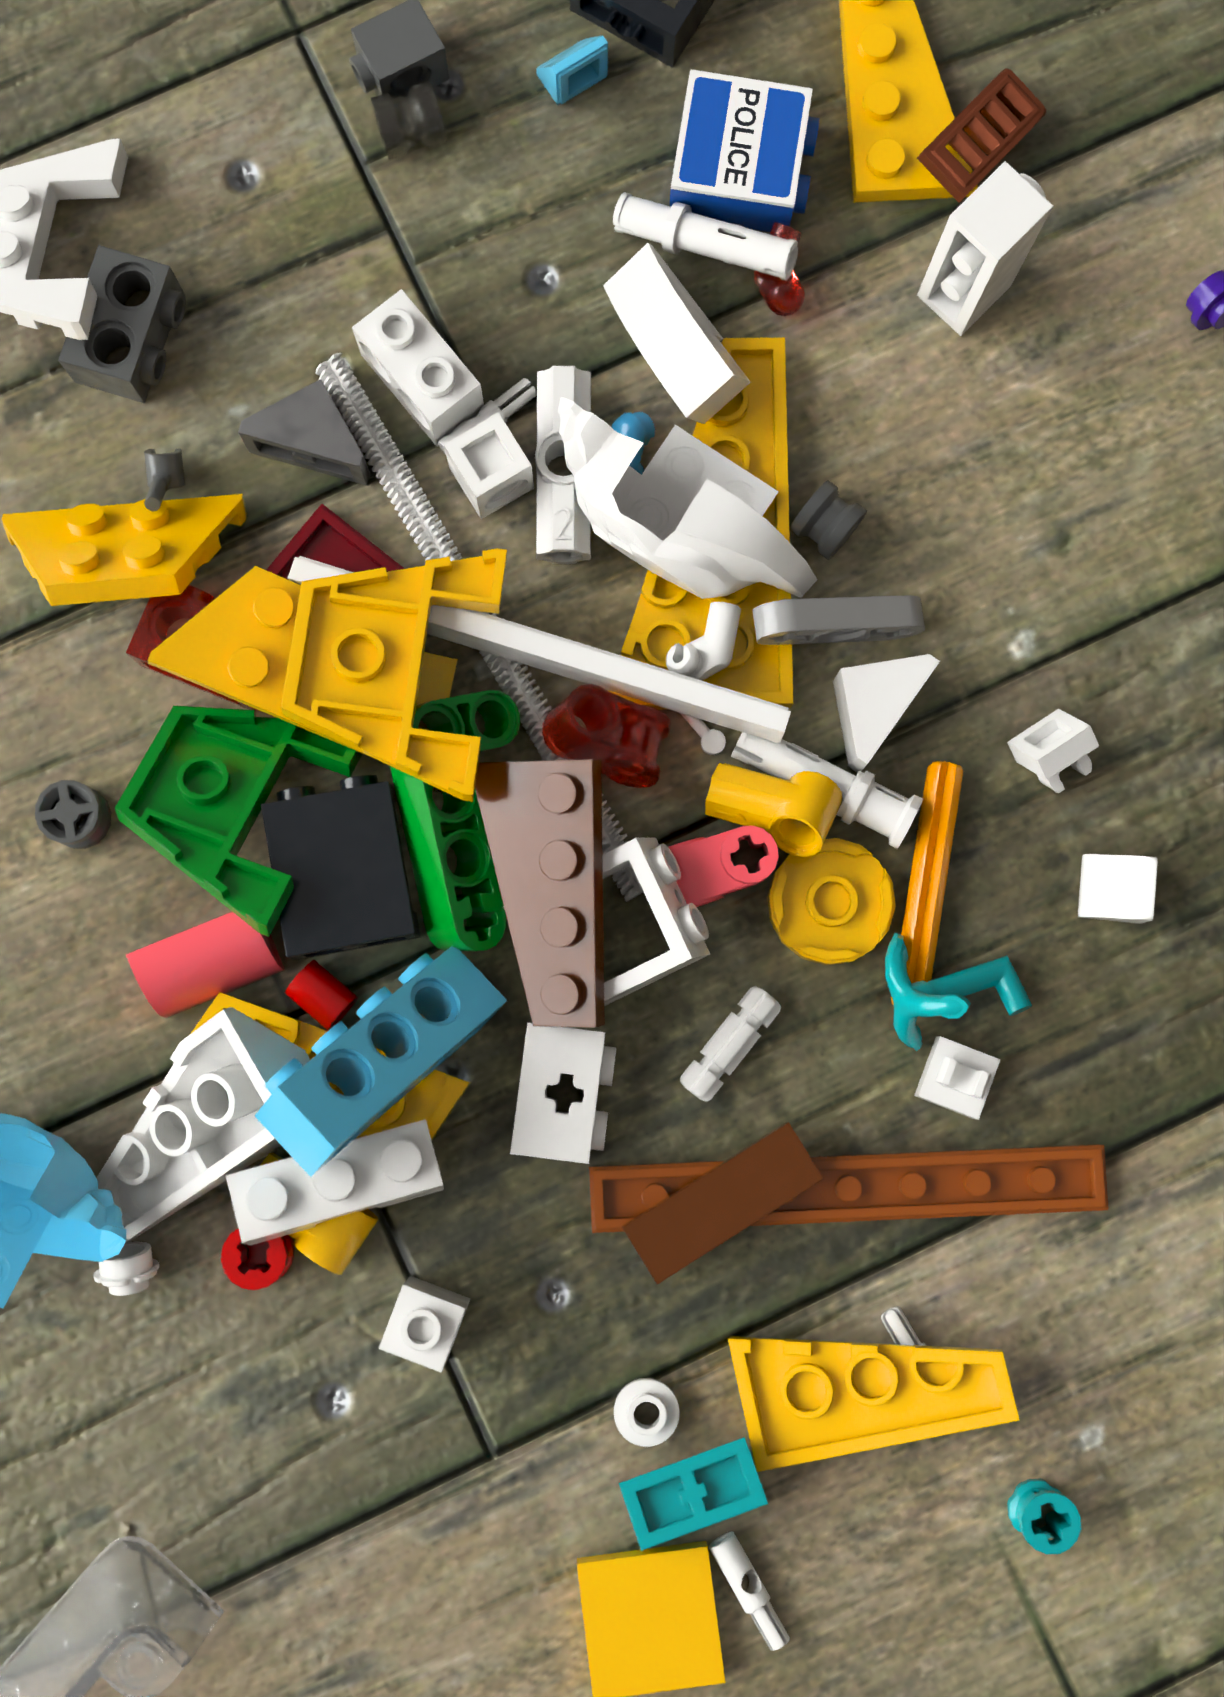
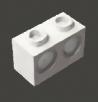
(418, 366)

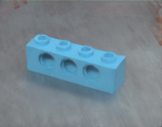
(319, 1122)

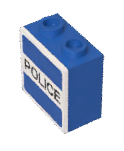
(743, 150)

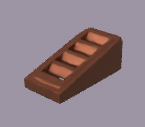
(1008, 108)

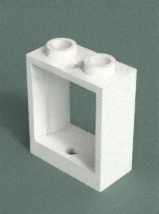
(680, 922)

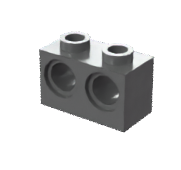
(114, 325)

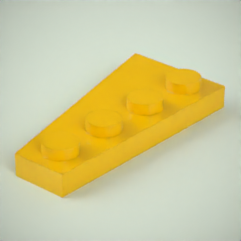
(891, 101)
(854, 1397)

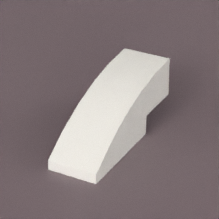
(674, 336)

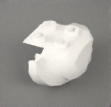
(685, 516)

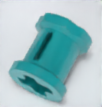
(1062, 1524)

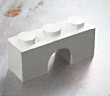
(364, 1175)

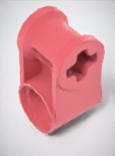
(708, 867)

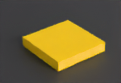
(650, 1620)

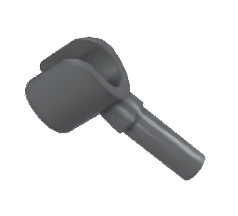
(162, 473)

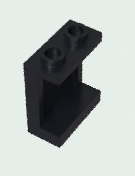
(343, 868)

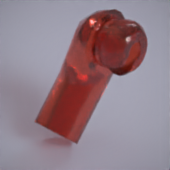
(781, 295)

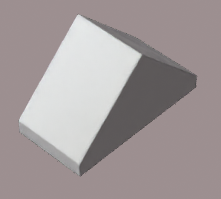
(873, 701)

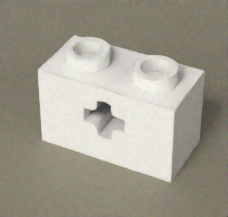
(538, 1125)

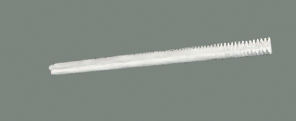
(378, 448)

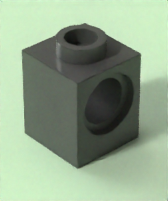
(398, 51)

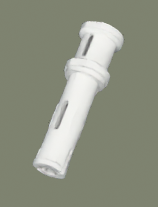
(862, 796)

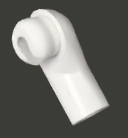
(713, 649)

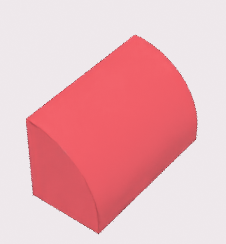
(202, 963)

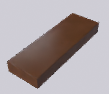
(722, 1202)

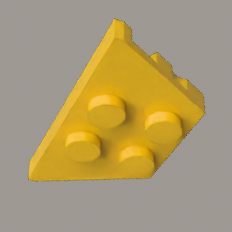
(121, 548)
(239, 643)

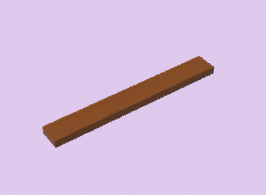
(886, 1186)

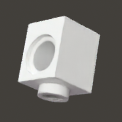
(489, 465)
(424, 1323)

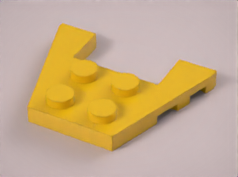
(362, 659)

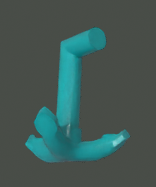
(945, 994)

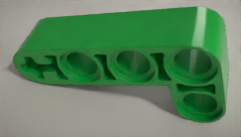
(457, 826)

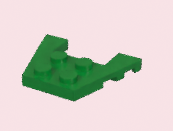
(204, 792)

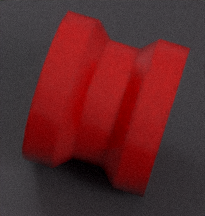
(276, 1253)

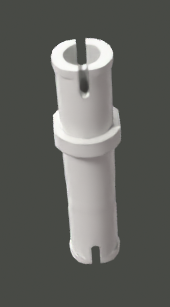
(683, 230)

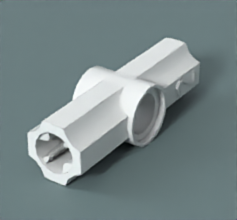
(561, 525)

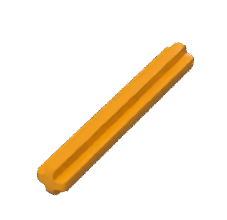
(930, 867)

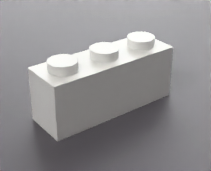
(984, 247)

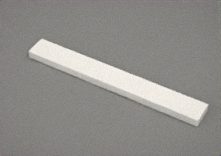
(591, 665)

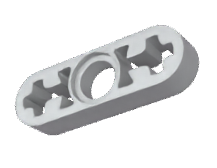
(838, 619)

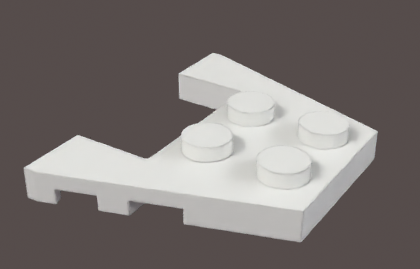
(26, 216)

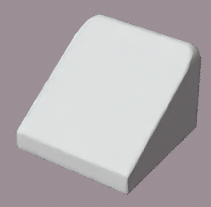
(1117, 888)

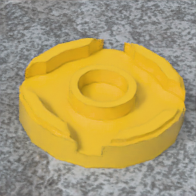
(831, 903)

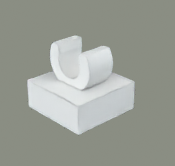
(1053, 746)
(957, 1077)

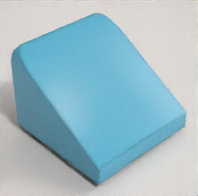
(575, 69)

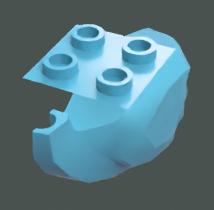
(49, 1203)

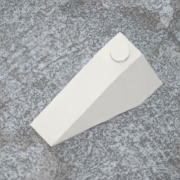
(198, 1120)

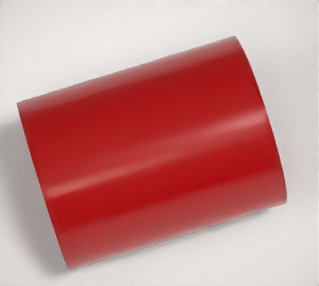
(321, 995)

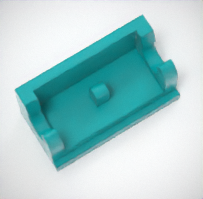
(693, 1493)

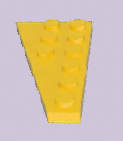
(753, 436)

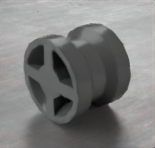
(828, 520)
(59, 812)

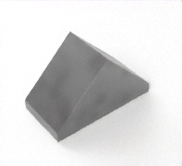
(306, 433)

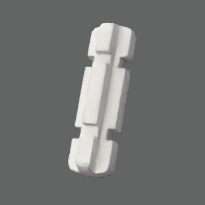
(730, 1043)

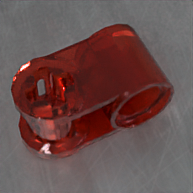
(617, 733)

